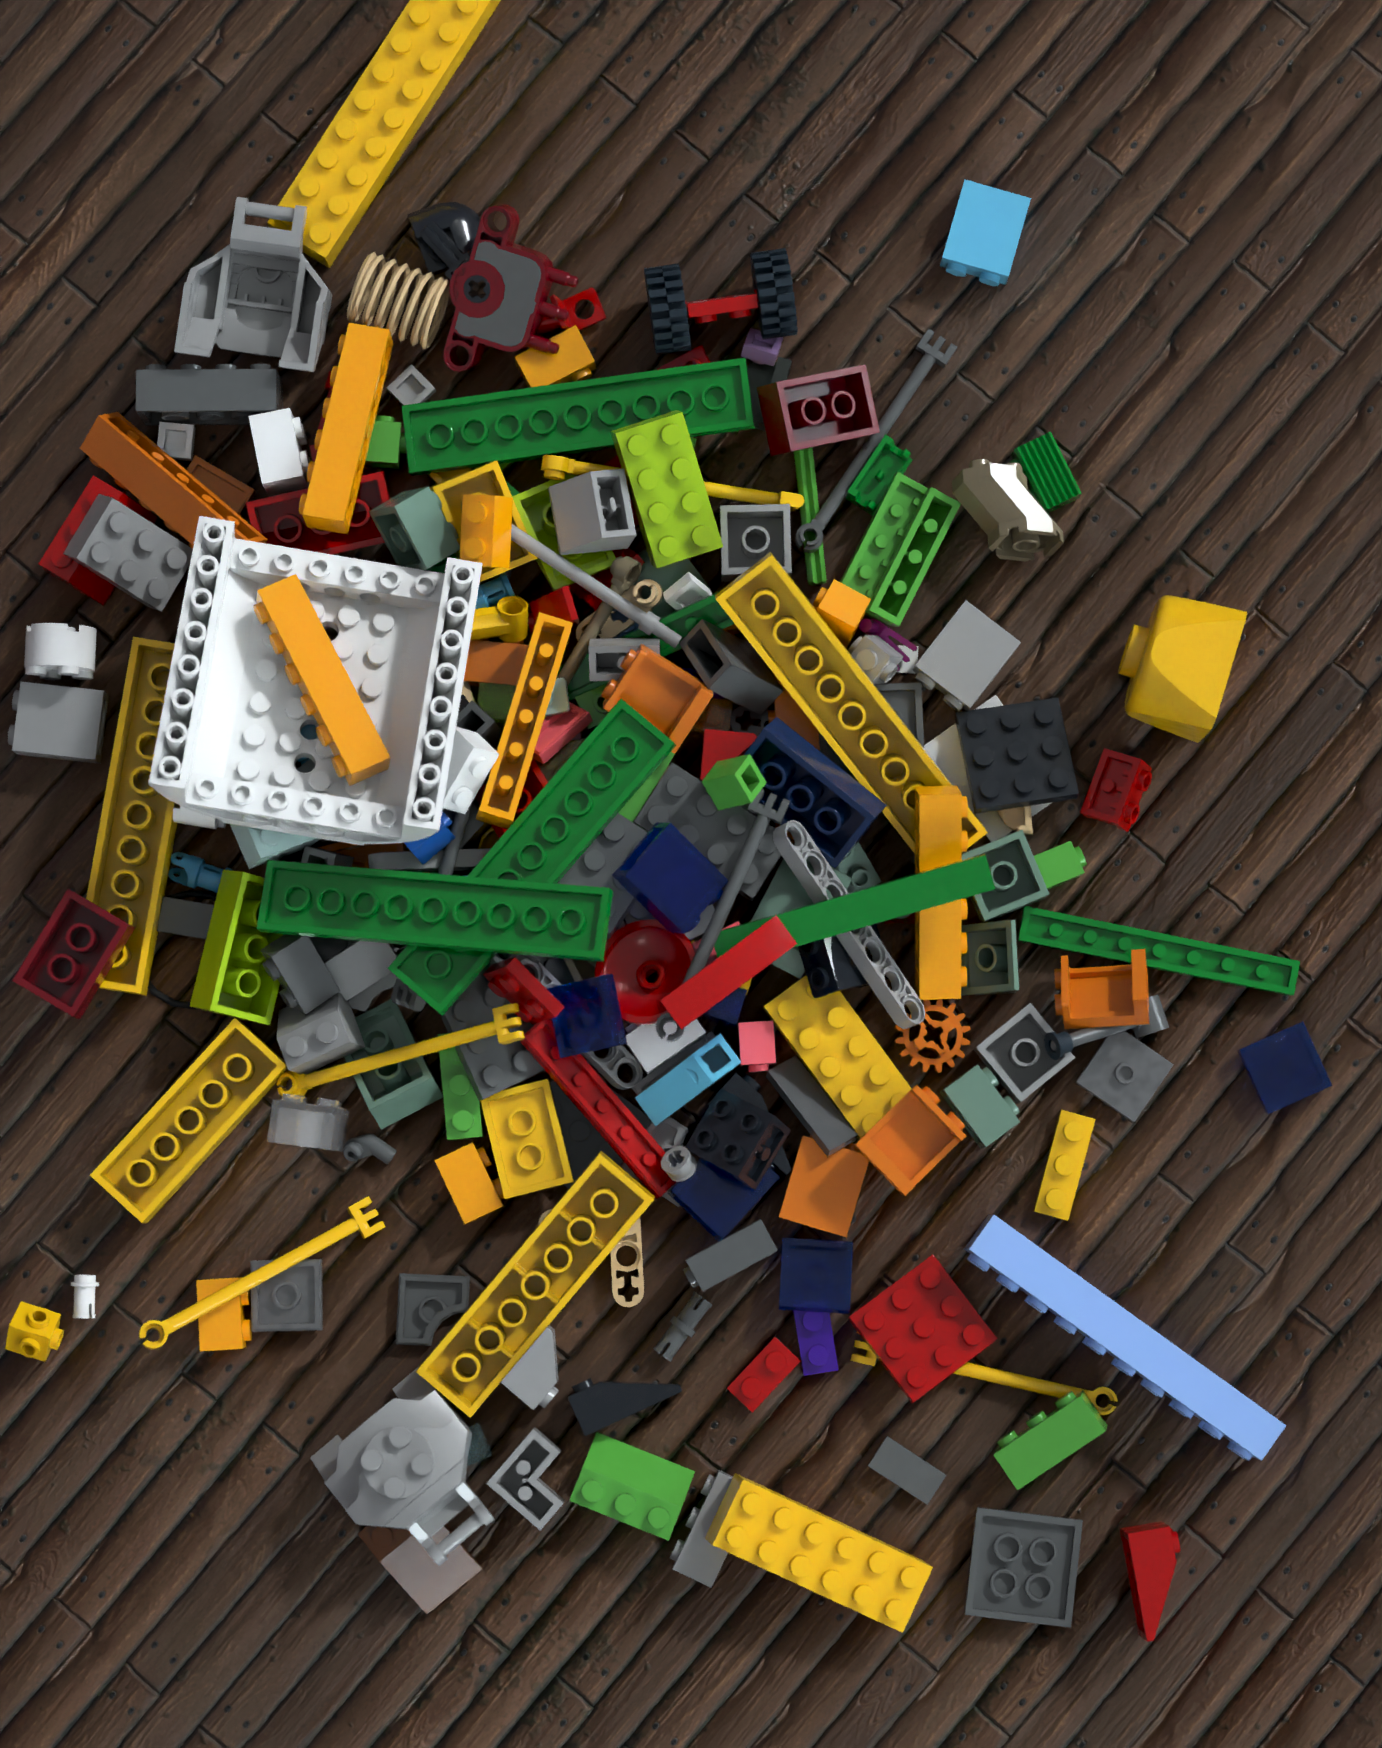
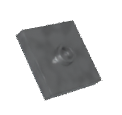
(1124, 1074)
(289, 1299)

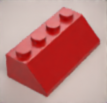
(282, 525)

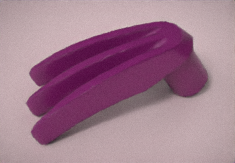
(875, 627)

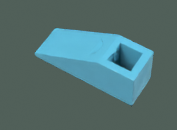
(688, 1079)

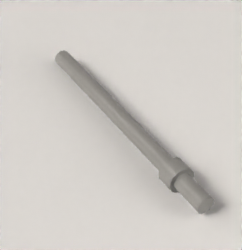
(647, 622)

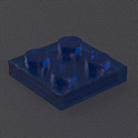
(589, 1018)
(1284, 1067)
(816, 1275)

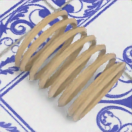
(362, 294)

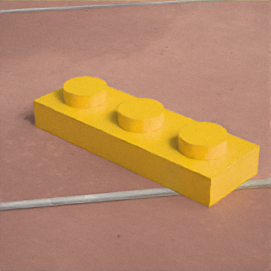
(1064, 1165)

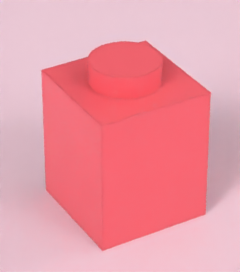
(757, 1045)

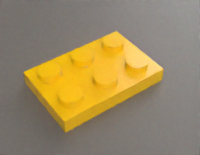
(526, 1139)

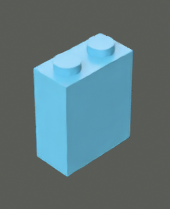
(985, 233)

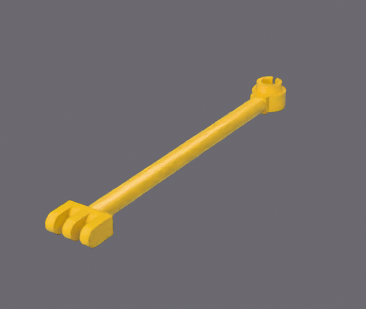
(557, 466)
(498, 1027)
(356, 1222)
(1009, 1379)

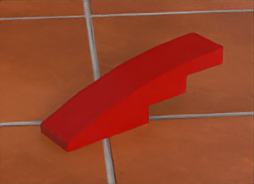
(728, 972)

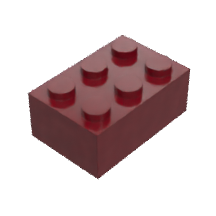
(818, 410)
(73, 954)

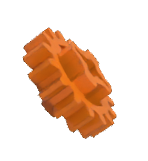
(945, 1026)

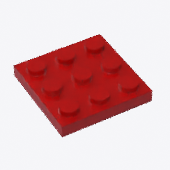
(922, 1328)

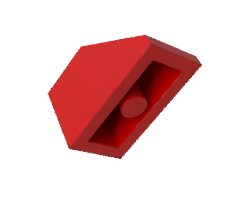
(556, 604)

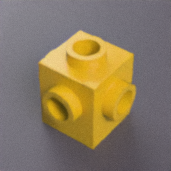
(34, 1332)

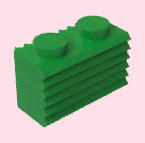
(1046, 472)

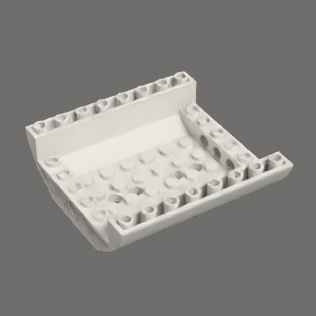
(237, 719)

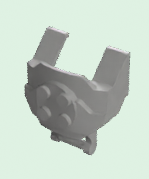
(257, 294)
(407, 1468)

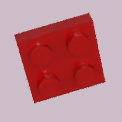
(519, 986)

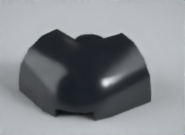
(455, 220)

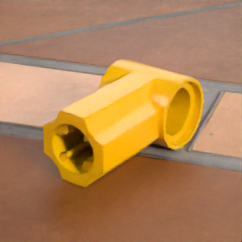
(505, 620)

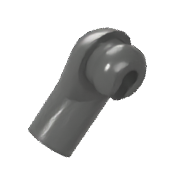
(368, 1145)

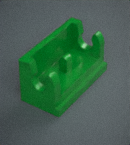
(876, 475)

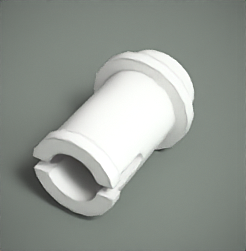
(84, 1296)

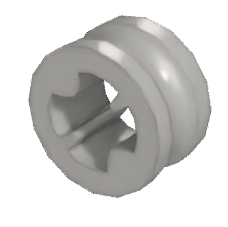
(679, 1163)

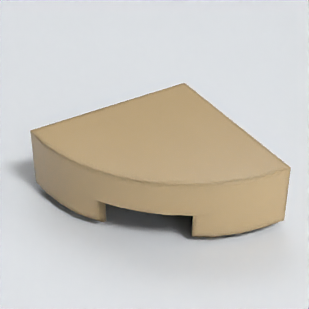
(1018, 819)

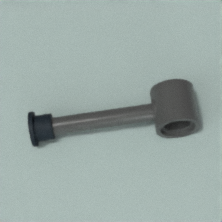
(1062, 1043)

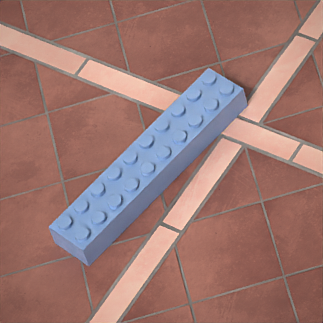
(1125, 1337)

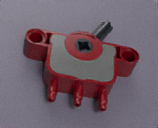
(514, 291)

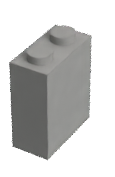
(965, 657)
(58, 722)

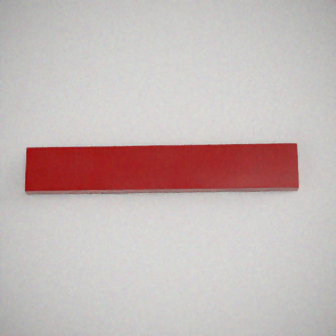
(600, 1107)

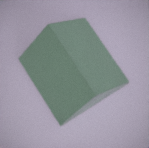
(991, 958)

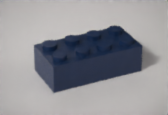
(821, 794)

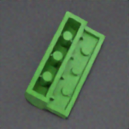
(899, 547)

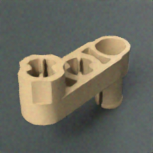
(613, 628)

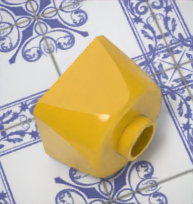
(1181, 665)

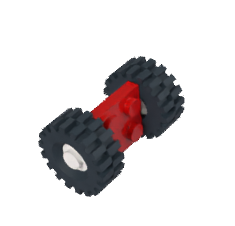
(771, 297)

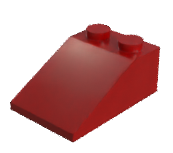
(1150, 1567)

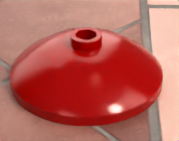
(637, 953)

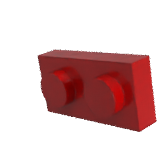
(763, 1374)

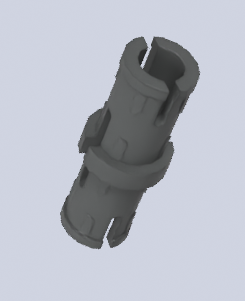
(682, 1326)

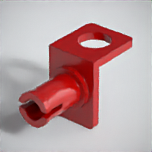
(549, 324)

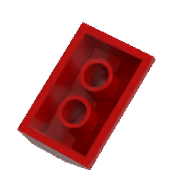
(70, 571)

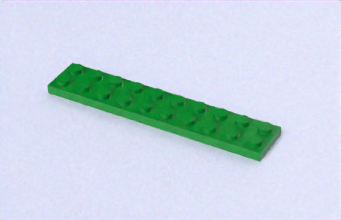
(572, 415)
(548, 837)
(435, 910)

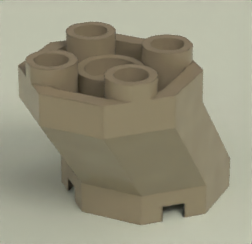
(1007, 510)

